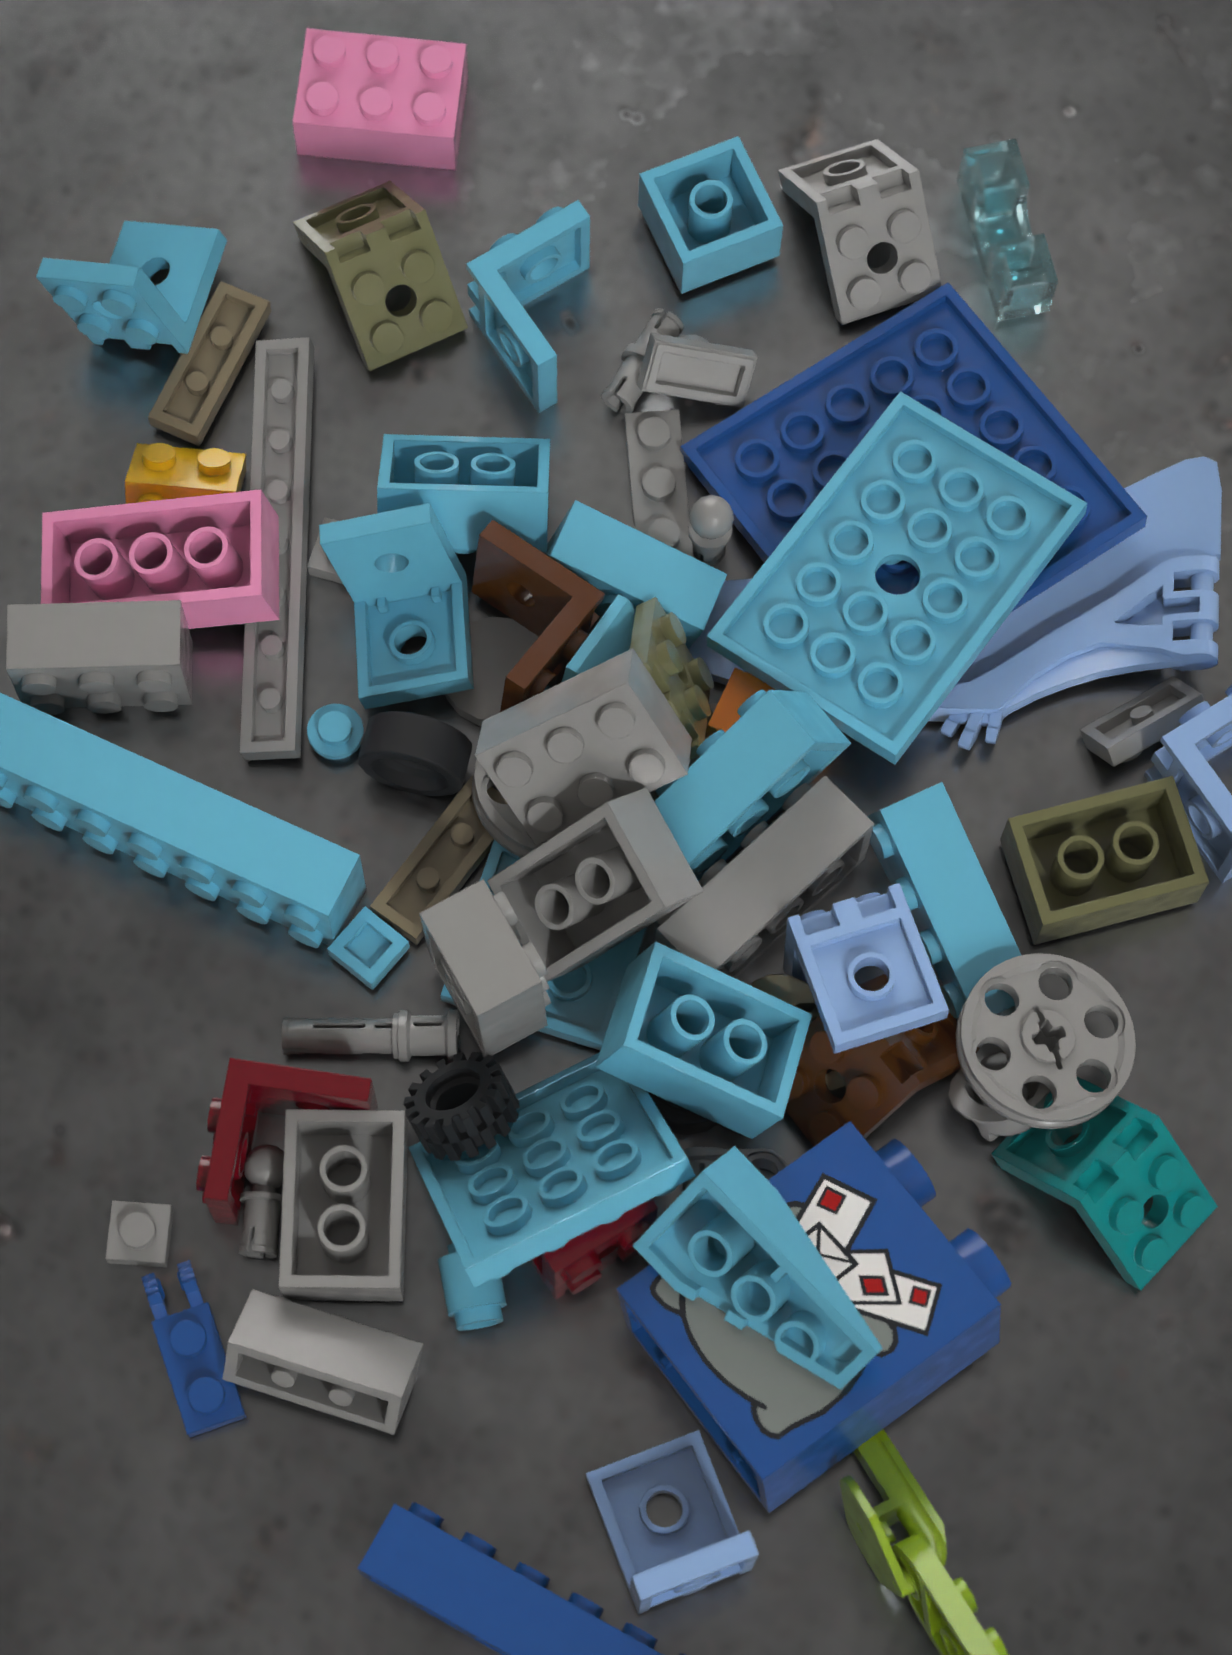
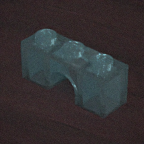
(1011, 257)

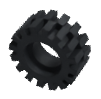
(461, 1106)

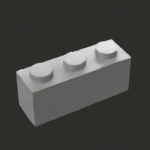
(322, 1361)

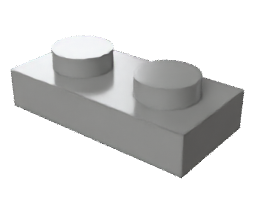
(1140, 722)

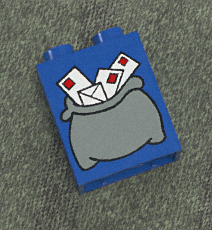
(915, 1290)

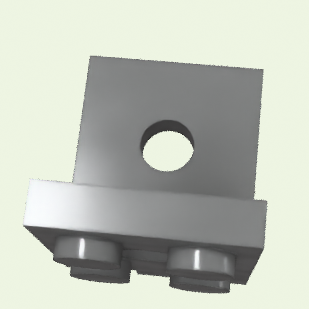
(860, 201)

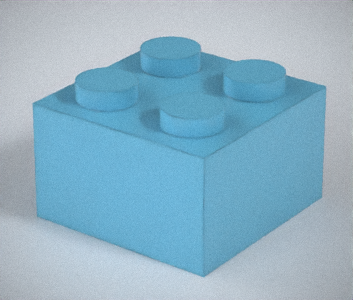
(710, 214)

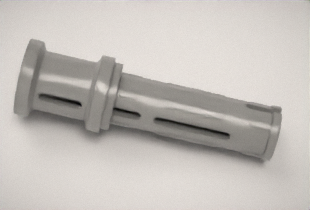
(400, 1035)

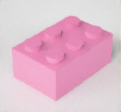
(380, 99)

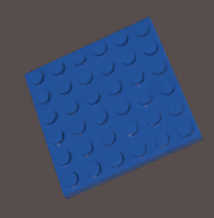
(937, 351)

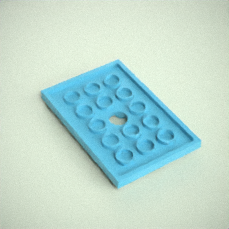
(908, 493)

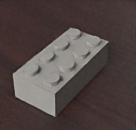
(774, 877)

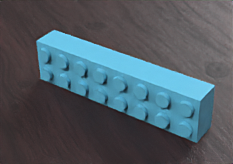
(176, 826)

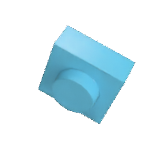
(368, 948)

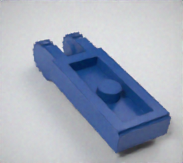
(193, 1356)

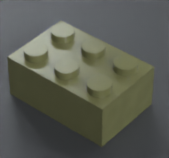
(1103, 860)

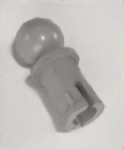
(710, 528)
(262, 1204)

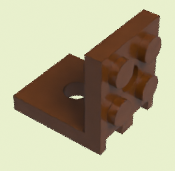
(540, 598)
(875, 1075)

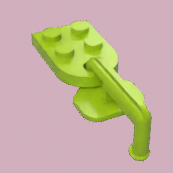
(918, 1562)

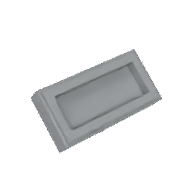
(696, 369)

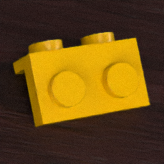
(179, 472)

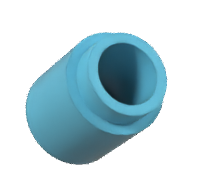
(468, 1305)

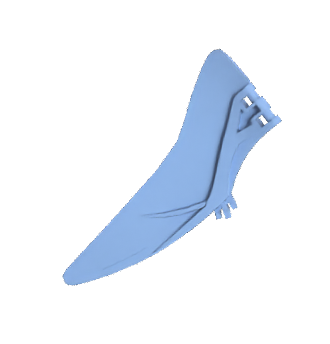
(1095, 622)

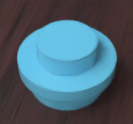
(335, 731)

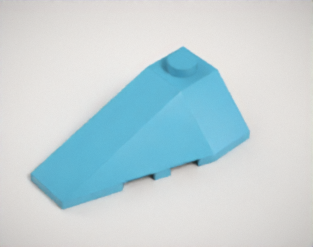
(751, 1258)

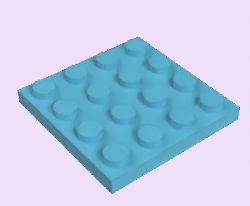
(569, 1163)

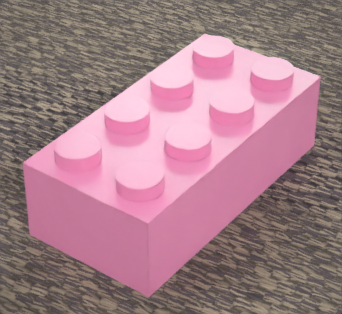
(199, 549)

